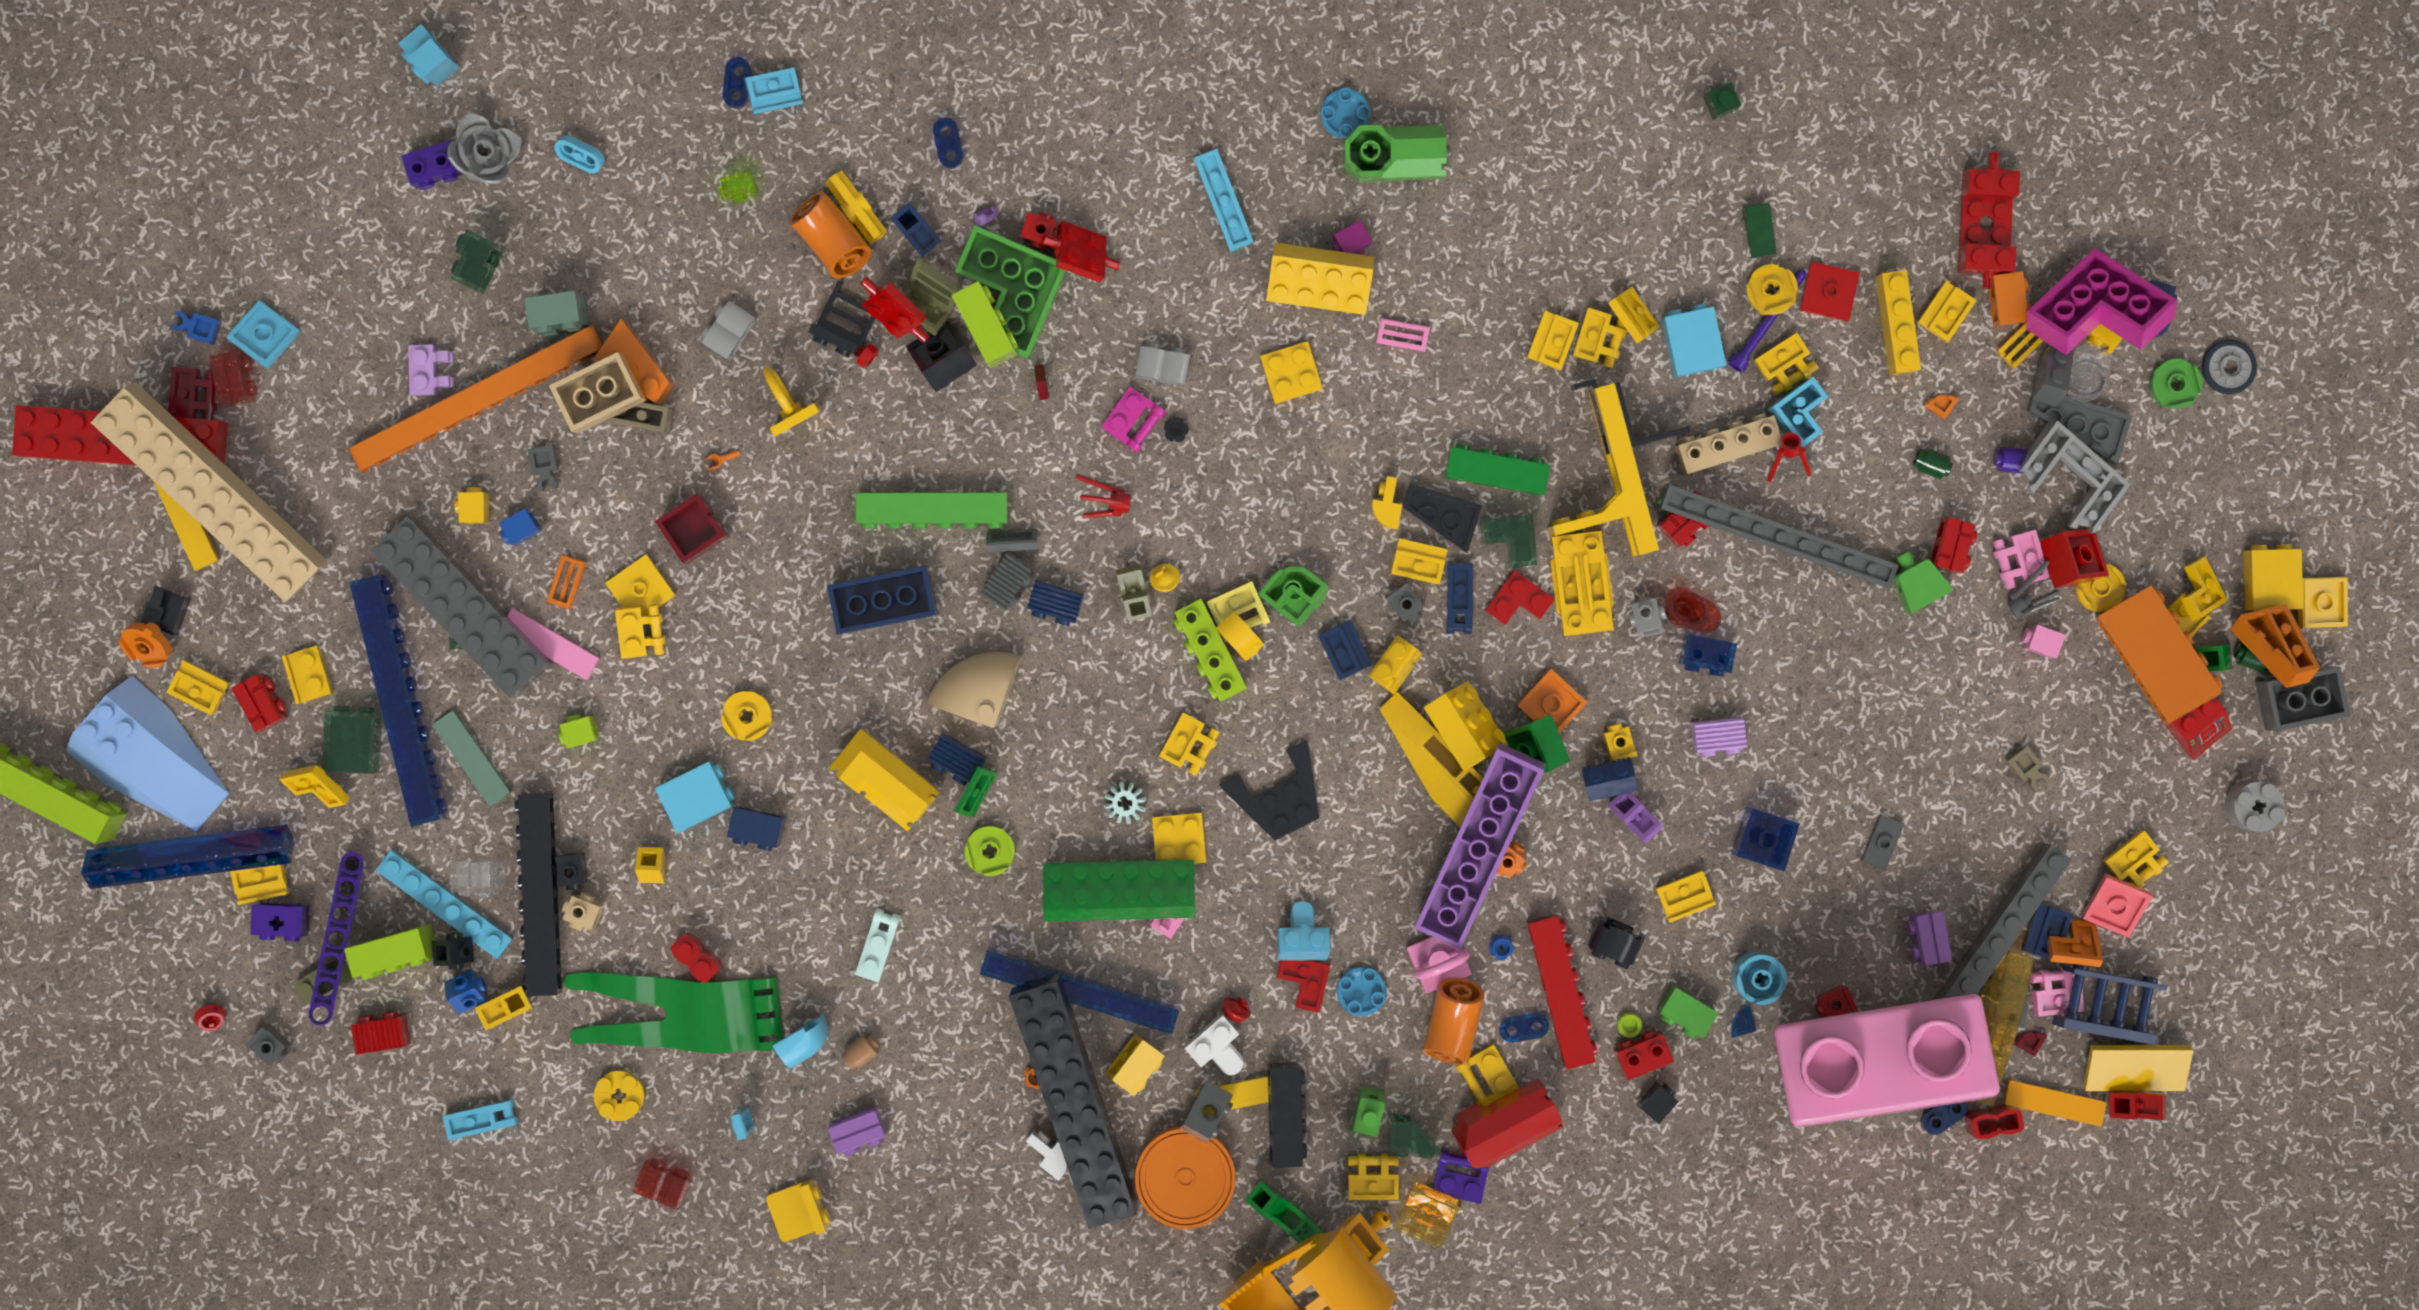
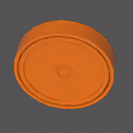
(1184, 1178)

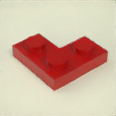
(1518, 592)

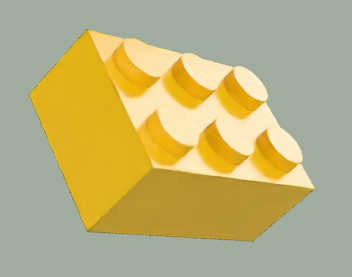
(1465, 725)

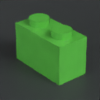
(1687, 1012)

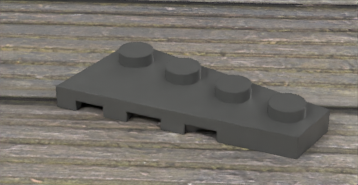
(2094, 425)

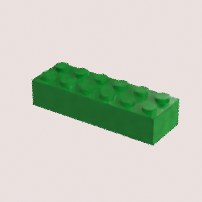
(1118, 890)

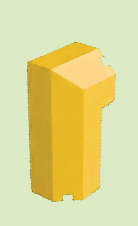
(885, 779)

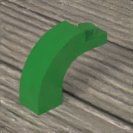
(1281, 1210)

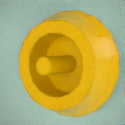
(1164, 577)

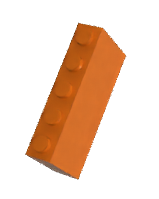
(2159, 655)

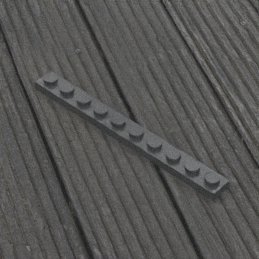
(1778, 536)

